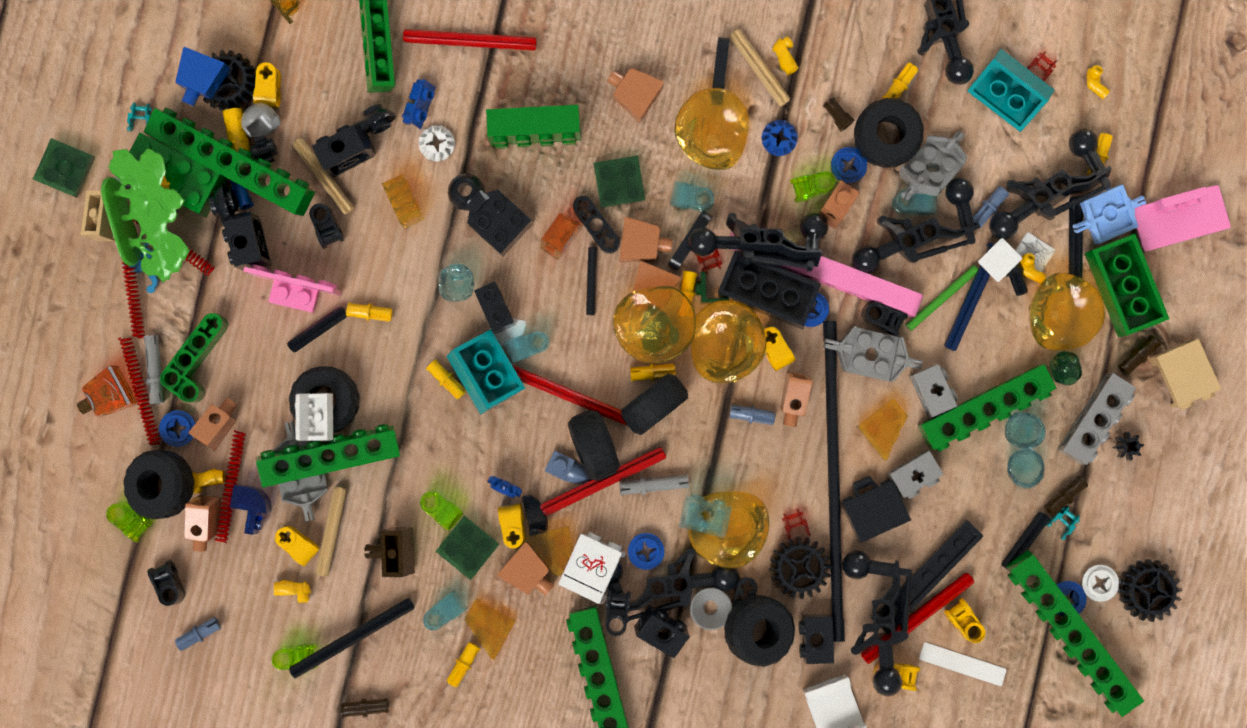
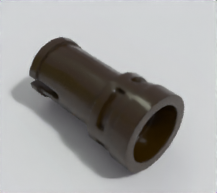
(842, 118)

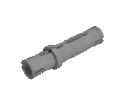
(153, 366)
(653, 484)

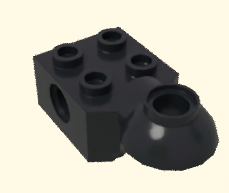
(354, 140)
(489, 213)
(239, 230)

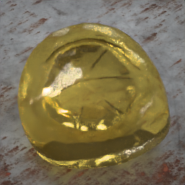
(713, 128)
(1065, 312)
(655, 324)
(727, 341)
(745, 531)

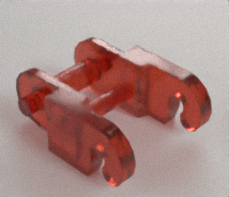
(1048, 71)
(716, 255)
(787, 527)

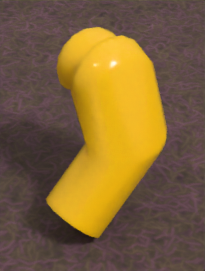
(1094, 81)
(1028, 266)

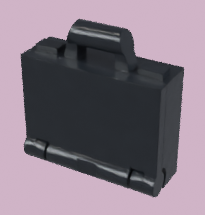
(875, 509)

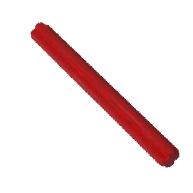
(469, 39)
(569, 395)
(593, 486)
(925, 612)

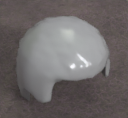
(259, 120)

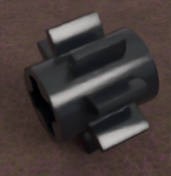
(264, 149)
(1134, 445)

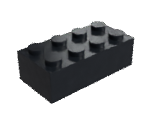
(770, 291)

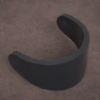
(536, 519)

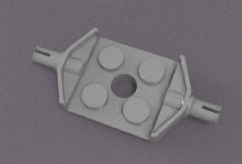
(937, 153)
(890, 354)
(302, 491)

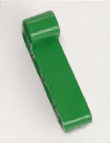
(197, 355)

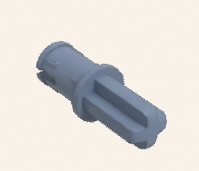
(990, 206)
(752, 414)
(197, 634)

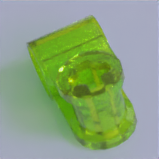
(810, 186)
(444, 513)
(131, 524)
(295, 654)

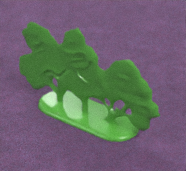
(149, 206)

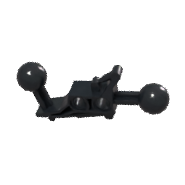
(959, 68)
(1081, 144)
(959, 193)
(765, 244)
(858, 565)
(722, 578)

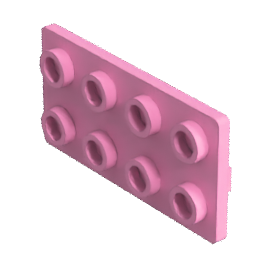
(1181, 218)
(291, 292)

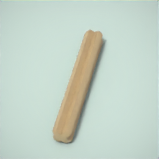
(759, 67)
(324, 178)
(331, 531)

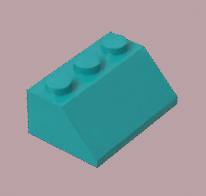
(1011, 90)
(485, 371)

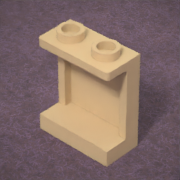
(1186, 373)

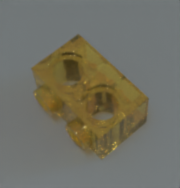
(403, 201)

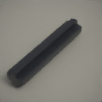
(317, 329)
(1027, 538)

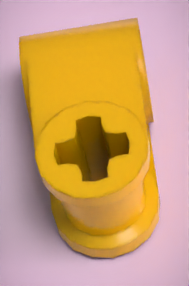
(267, 90)
(778, 352)
(510, 520)
(299, 547)
(963, 618)
(908, 674)

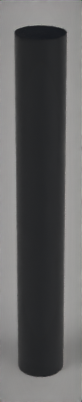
(591, 281)

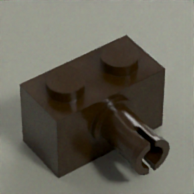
(395, 551)

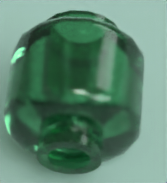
(1066, 368)

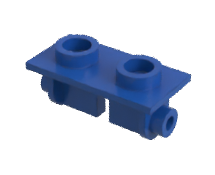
(423, 94)

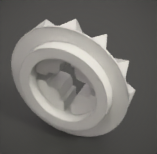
(445, 148)
(1110, 584)

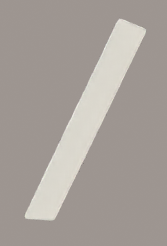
(962, 664)

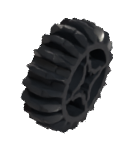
(234, 62)
(793, 576)
(1147, 599)

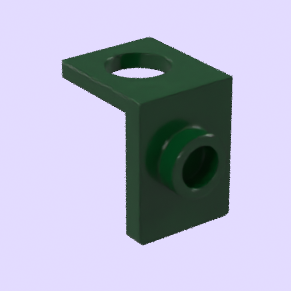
(701, 290)

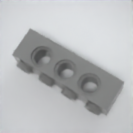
(1097, 404)

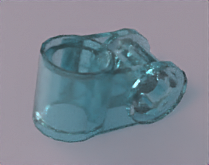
(687, 195)
(918, 204)
(522, 346)
(447, 609)

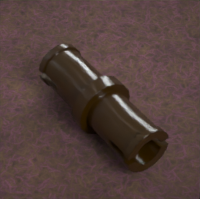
(1139, 355)
(1066, 495)
(364, 707)

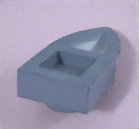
(566, 469)

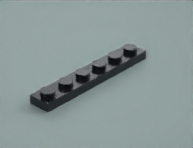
(934, 569)

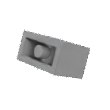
(933, 403)
(921, 463)

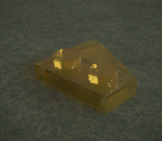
(883, 427)
(553, 548)
(489, 626)

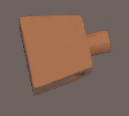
(635, 91)
(838, 203)
(641, 242)
(652, 276)
(795, 387)
(210, 433)
(202, 520)
(527, 571)

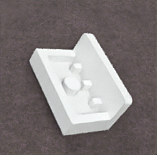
(314, 417)

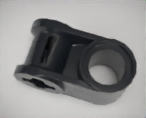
(328, 229)
(888, 319)
(165, 582)
(617, 610)

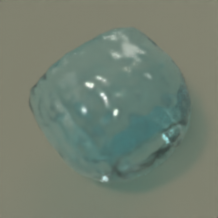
(456, 282)
(1025, 430)
(1025, 468)

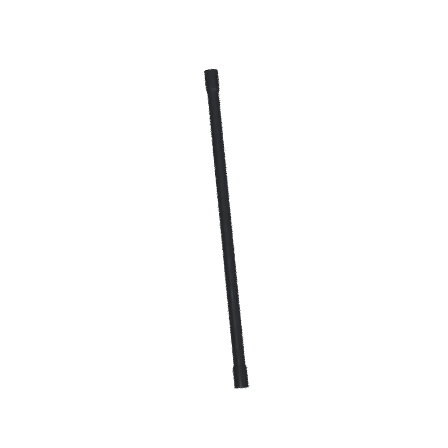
(830, 333)

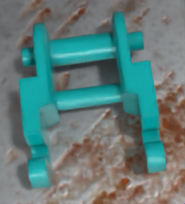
(132, 116)
(1070, 526)

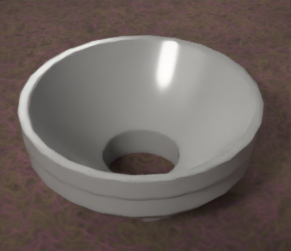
(715, 620)

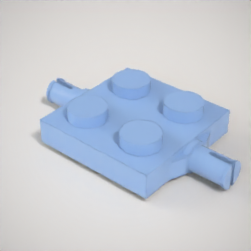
(1109, 214)

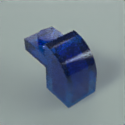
(255, 502)

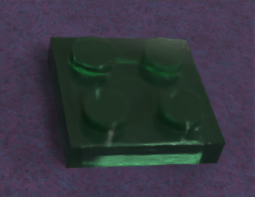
(64, 168)
(619, 181)
(467, 547)

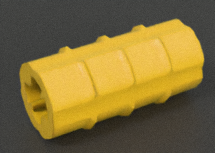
(234, 129)

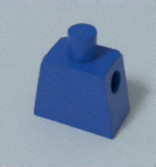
(199, 75)

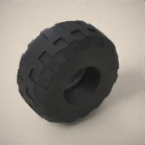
(897, 113)
(343, 386)
(654, 404)
(593, 445)
(141, 484)
(778, 634)

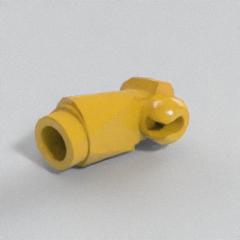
(785, 59)
(207, 478)
(291, 588)

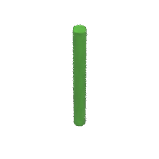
(940, 299)

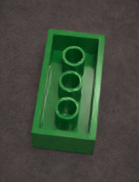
(533, 125)
(186, 176)
(1126, 286)

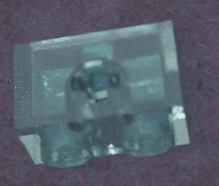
(714, 525)

